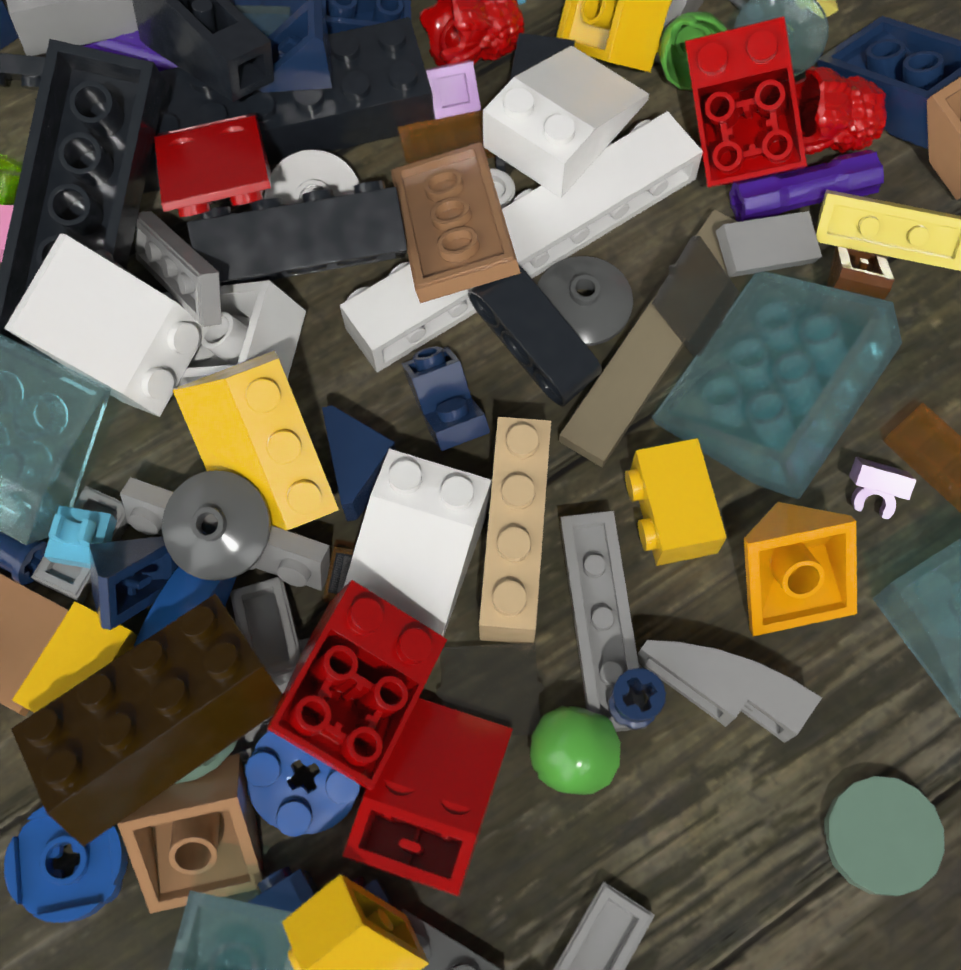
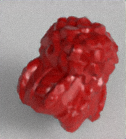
(472, 29)
(839, 111)

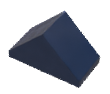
(301, 51)
(356, 458)
(128, 577)

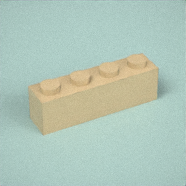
(515, 531)

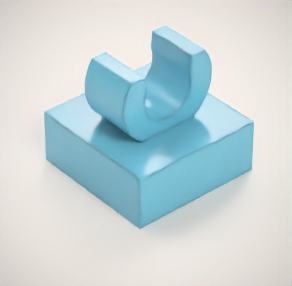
(74, 531)

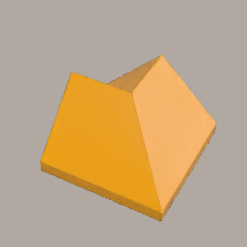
(800, 568)

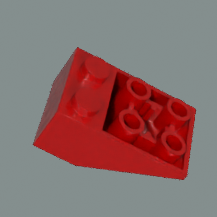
(746, 102)
(212, 164)
(357, 684)
(431, 798)

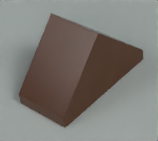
(860, 273)

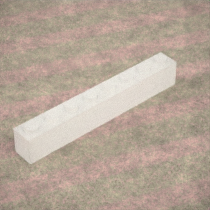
(543, 230)

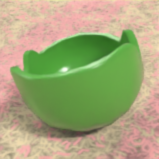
(673, 48)
(575, 750)

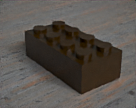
(146, 720)

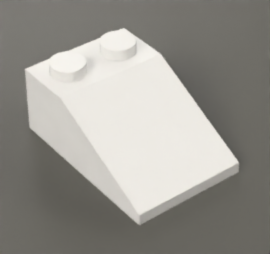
(559, 117)
(254, 322)
(107, 326)
(420, 536)

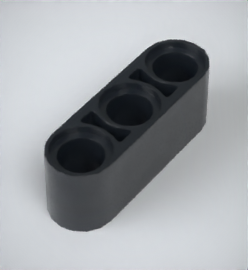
(536, 335)

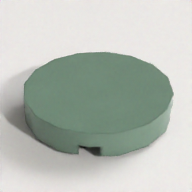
(884, 836)

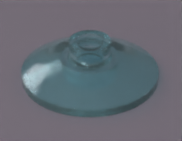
(805, 26)

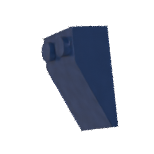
(905, 64)

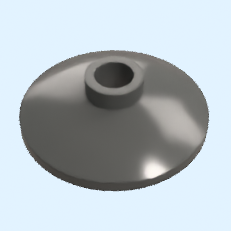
(595, 316)
(240, 532)

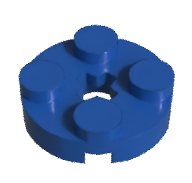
(291, 807)
(47, 890)

